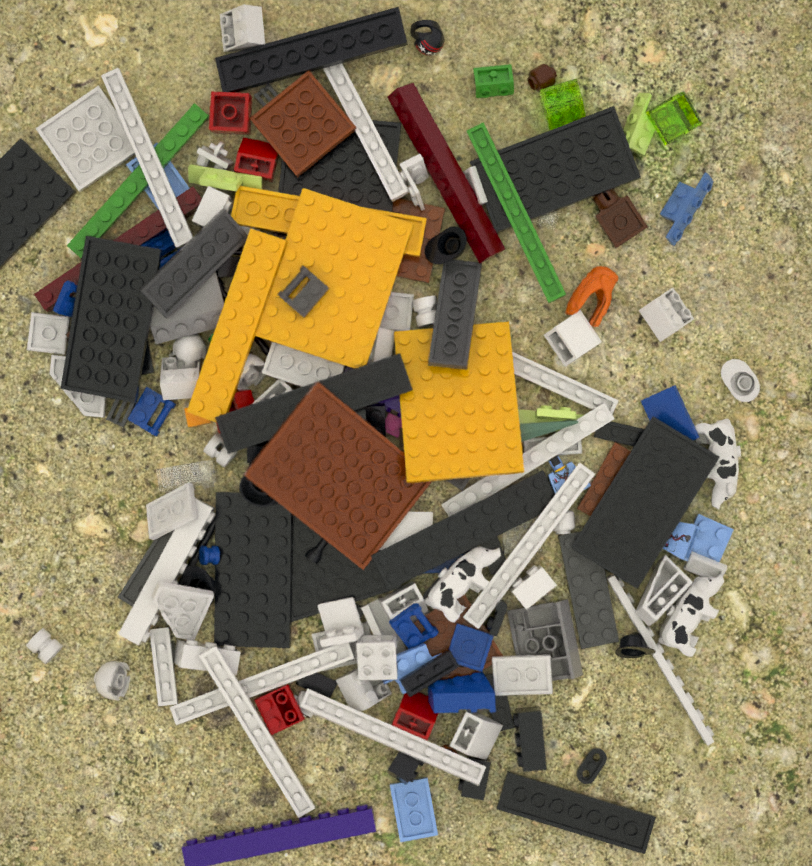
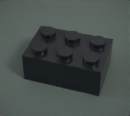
(530, 739)

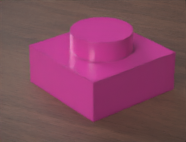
(393, 425)

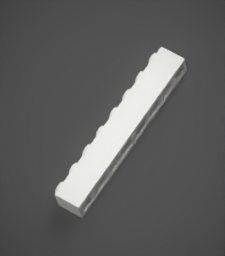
(167, 569)

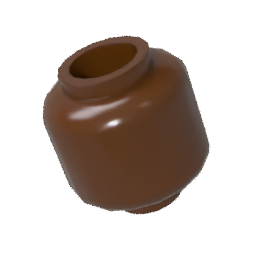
(542, 77)

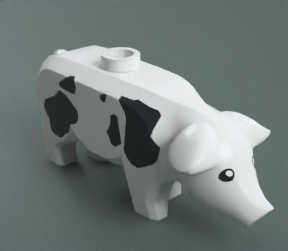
(725, 472)
(456, 581)
(687, 612)

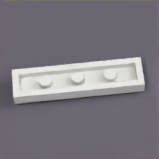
(163, 666)

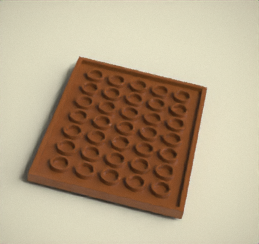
(337, 475)

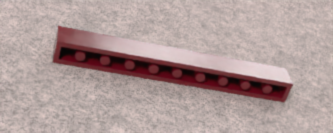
(446, 172)
(138, 234)

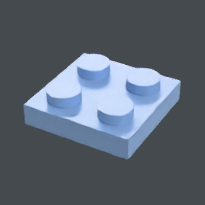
(711, 538)

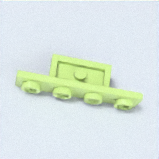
(638, 125)
(222, 178)
(547, 414)

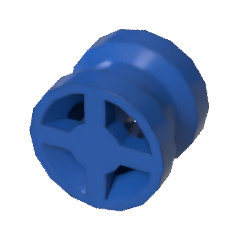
(209, 555)

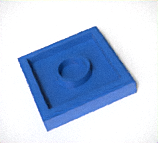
(470, 646)

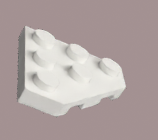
(88, 404)
(182, 607)

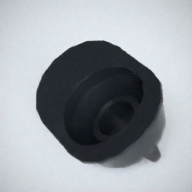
(446, 245)
(198, 578)
(633, 646)

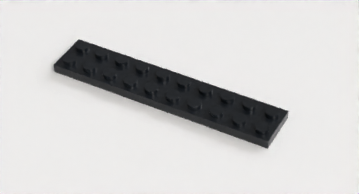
(311, 51)
(354, 388)
(463, 530)

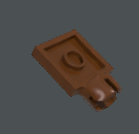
(618, 217)

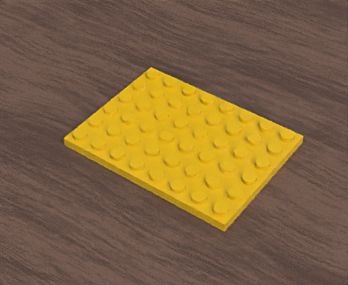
(354, 256)
(460, 418)

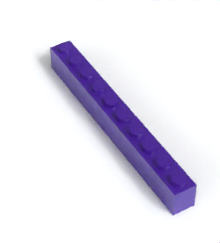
(279, 837)

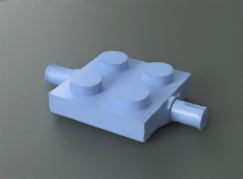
(409, 661)

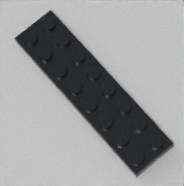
(576, 812)

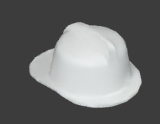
(740, 380)

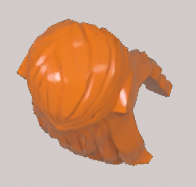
(598, 280)

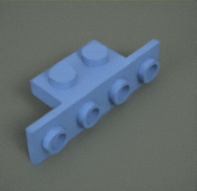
(683, 205)

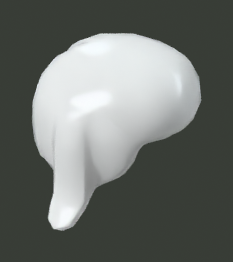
(189, 348)

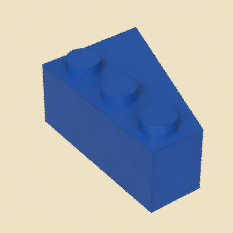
(462, 693)

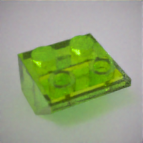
(562, 103)
(674, 118)

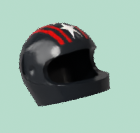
(429, 42)

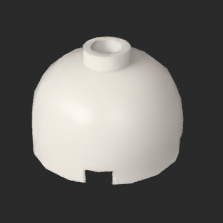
(251, 373)
(112, 680)

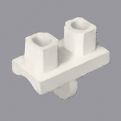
(207, 155)

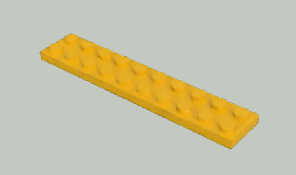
(276, 210)
(237, 325)

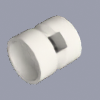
(426, 310)
(222, 457)
(44, 646)

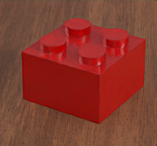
(230, 113)

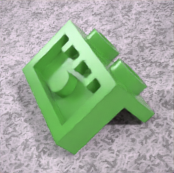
(493, 81)

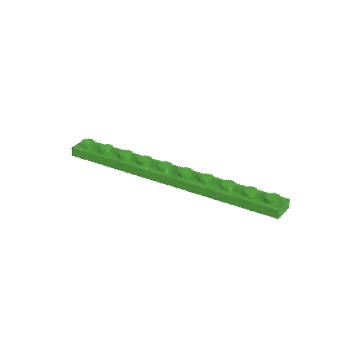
(136, 182)
(516, 213)

